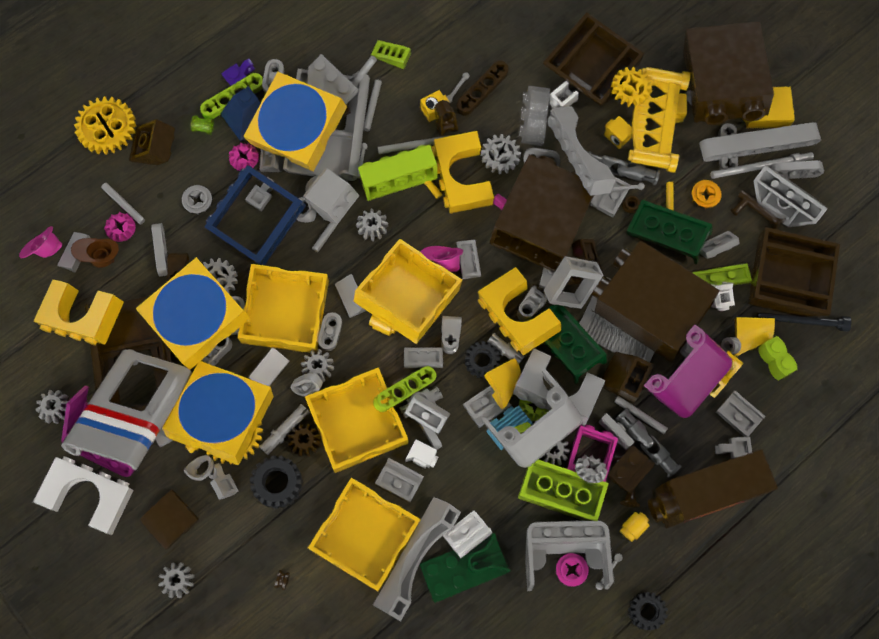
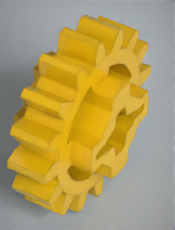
(631, 86)

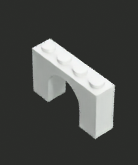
(65, 474)

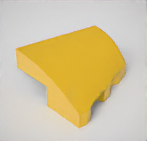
(753, 332)
(503, 381)

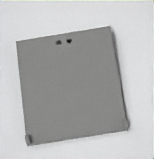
(610, 336)

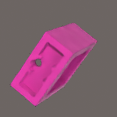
(590, 432)

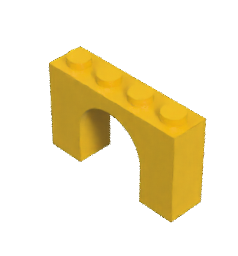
(460, 196)
(93, 327)
(523, 335)

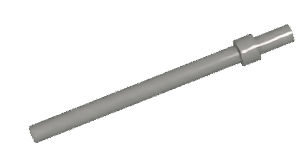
(760, 165)

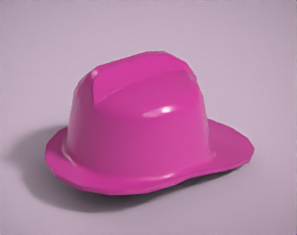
(43, 245)
(444, 256)

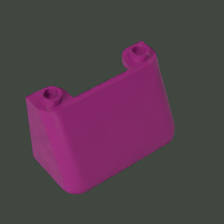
(694, 377)

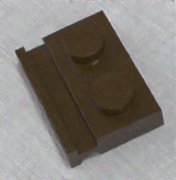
(630, 469)

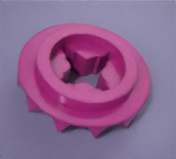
(252, 156)
(116, 234)
(571, 560)

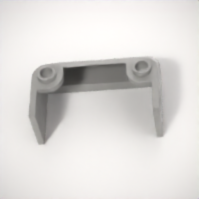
(544, 433)
(568, 538)

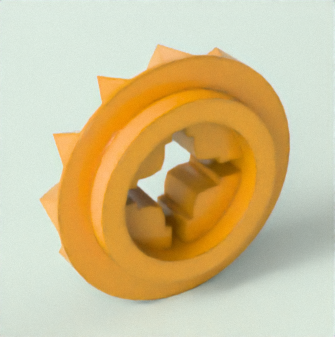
(712, 190)

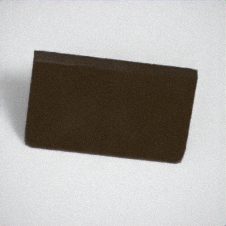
(586, 250)

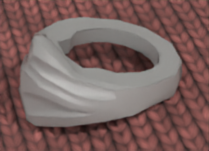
(310, 215)
(191, 469)

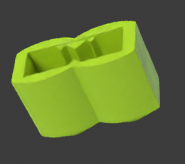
(776, 356)

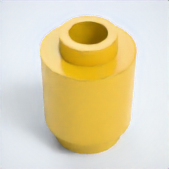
(380, 326)
(635, 526)

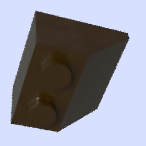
(152, 143)

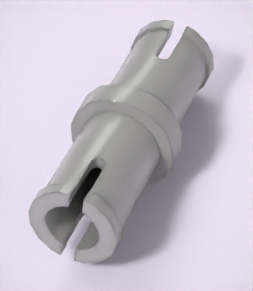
(505, 348)

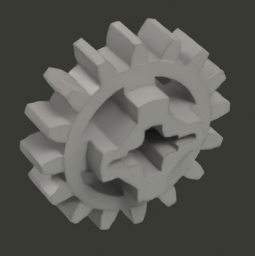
(494, 148)
(216, 268)

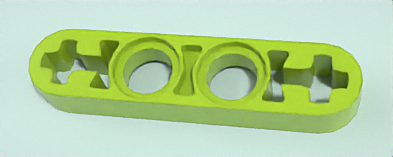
(229, 93)
(404, 387)

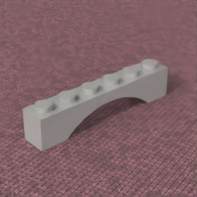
(595, 175)
(396, 592)

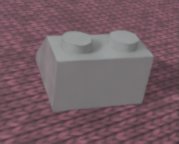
(331, 196)

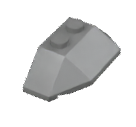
(786, 199)

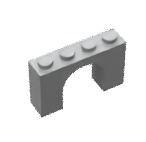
(531, 386)

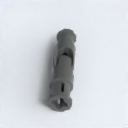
(630, 170)
(638, 432)

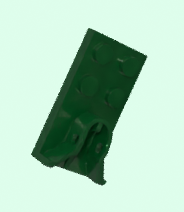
(670, 229)
(574, 345)
(452, 575)

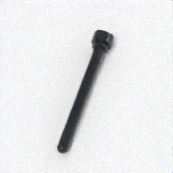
(842, 323)

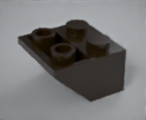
(626, 375)

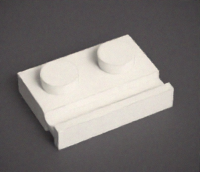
(467, 534)

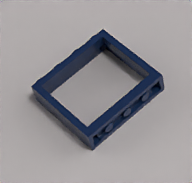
(280, 230)

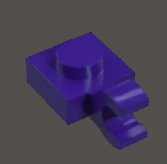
(236, 73)

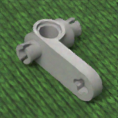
(432, 396)

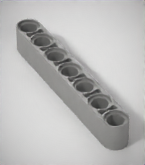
(759, 141)

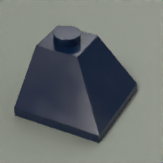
(240, 112)

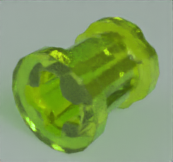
(201, 124)

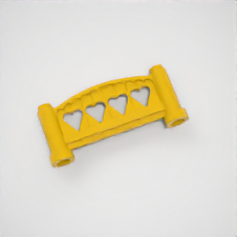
(659, 154)

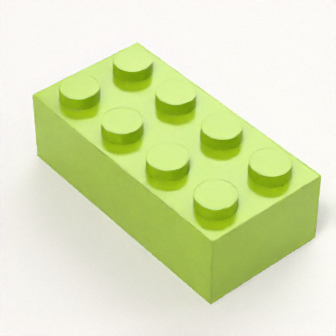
(398, 172)
(562, 491)

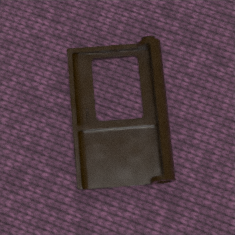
(128, 332)

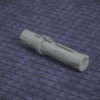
(277, 436)

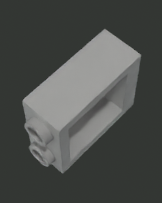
(573, 267)

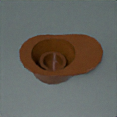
(96, 251)

